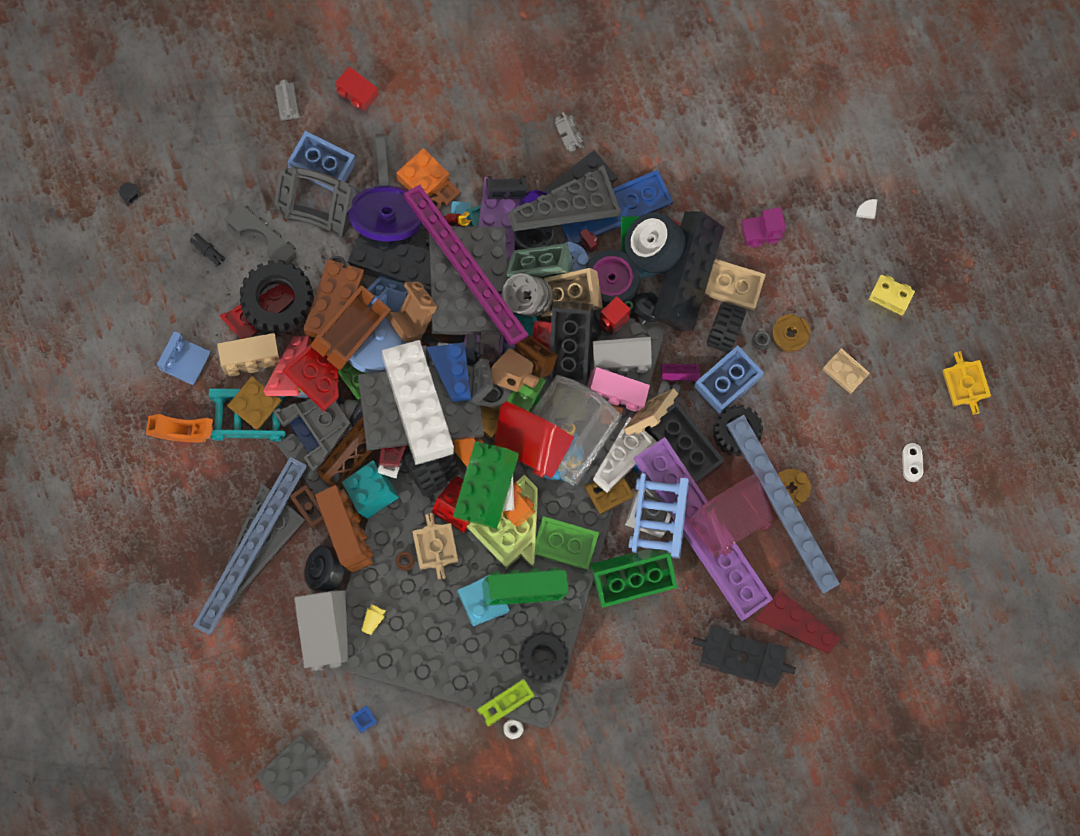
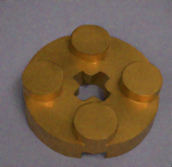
(780, 331)
(800, 481)

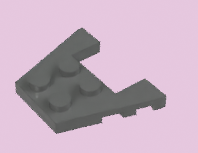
(326, 427)

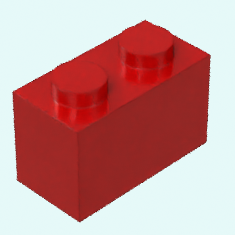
(356, 89)
(614, 316)

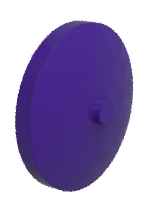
(383, 214)

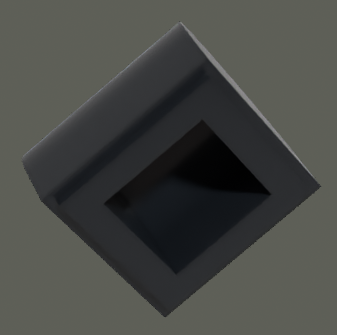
(129, 193)

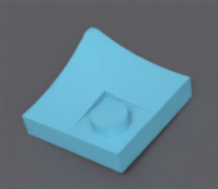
(474, 604)

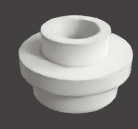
(508, 733)

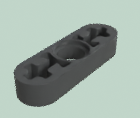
(382, 160)

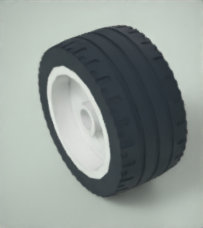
(655, 242)

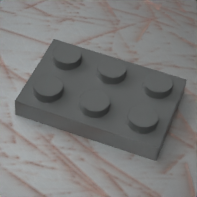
(291, 770)

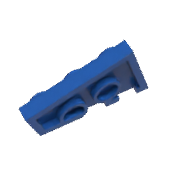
(452, 368)

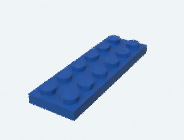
(634, 199)

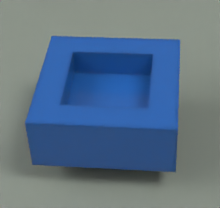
(363, 719)

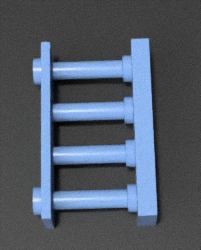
(675, 527)

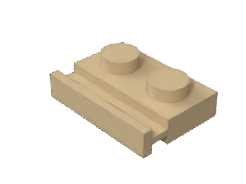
(846, 371)

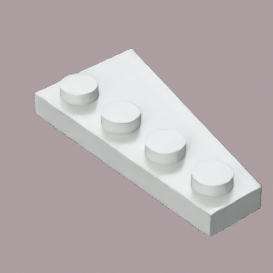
(620, 457)

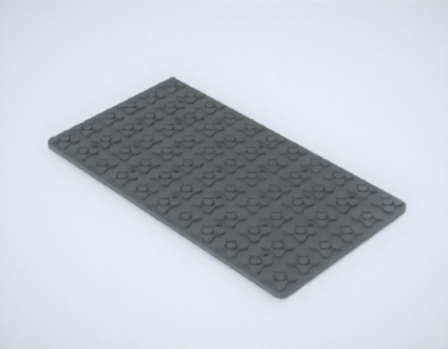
(426, 632)

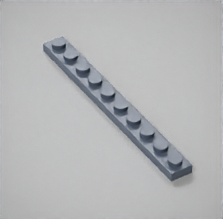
(783, 504)
(250, 546)

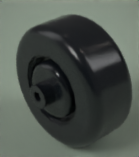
(323, 569)

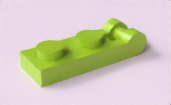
(506, 702)

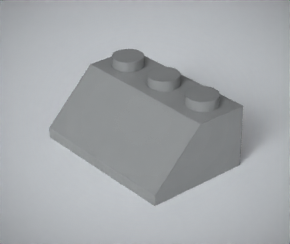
(622, 355)

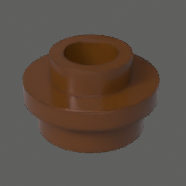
(404, 554)

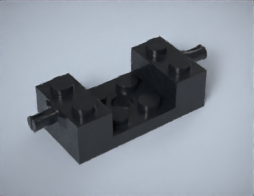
(764, 660)

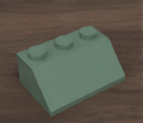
(541, 261)

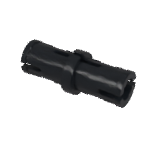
(207, 249)

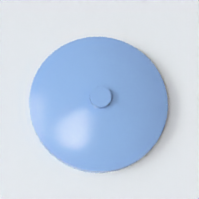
(369, 355)

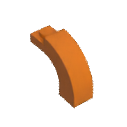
(179, 429)

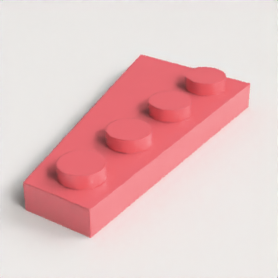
(279, 383)

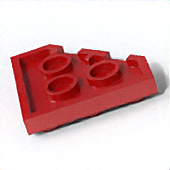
(314, 377)

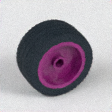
(616, 266)

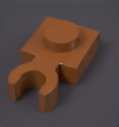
(445, 194)

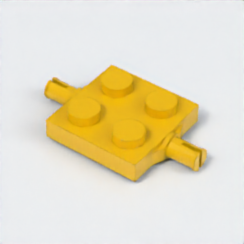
(966, 383)

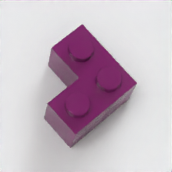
(764, 229)

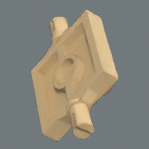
(435, 546)

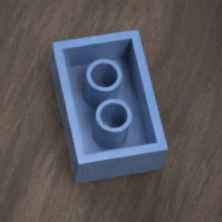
(322, 157)
(728, 380)

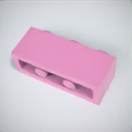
(618, 389)

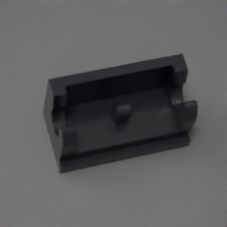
(506, 188)

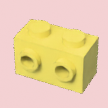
(892, 294)

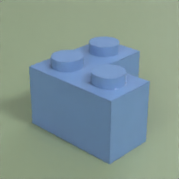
(389, 292)

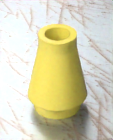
(373, 617)

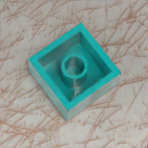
(370, 490)

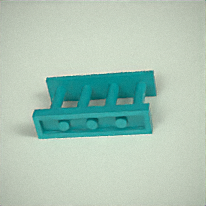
(219, 397)

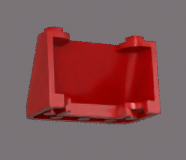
(534, 438)

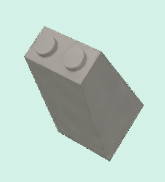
(323, 629)

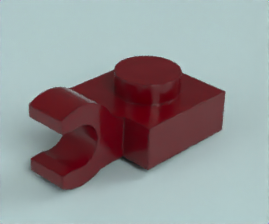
(589, 241)

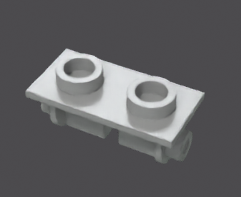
(286, 100)
(567, 125)

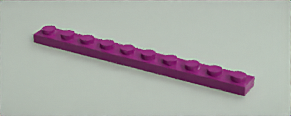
(465, 265)

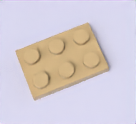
(734, 284)
(651, 412)

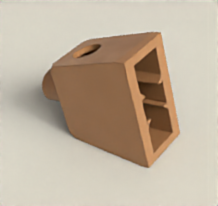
(513, 371)

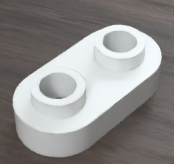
(912, 461)

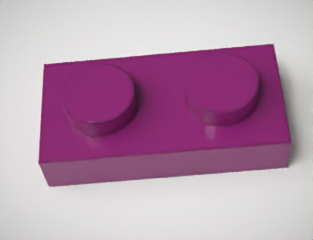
(686, 372)

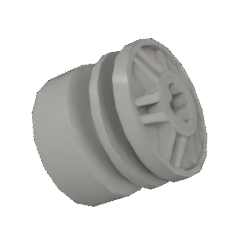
(527, 294)

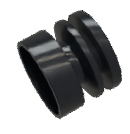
(542, 236)

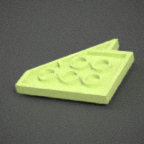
(509, 541)

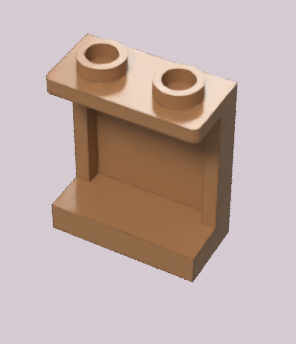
(414, 314)

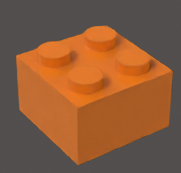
(423, 171)

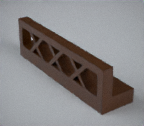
(343, 452)

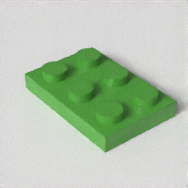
(565, 543)

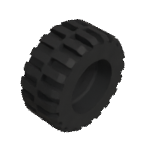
(276, 274)

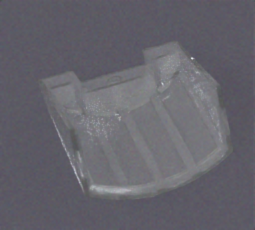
(582, 415)

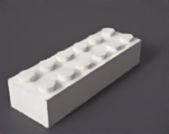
(417, 402)

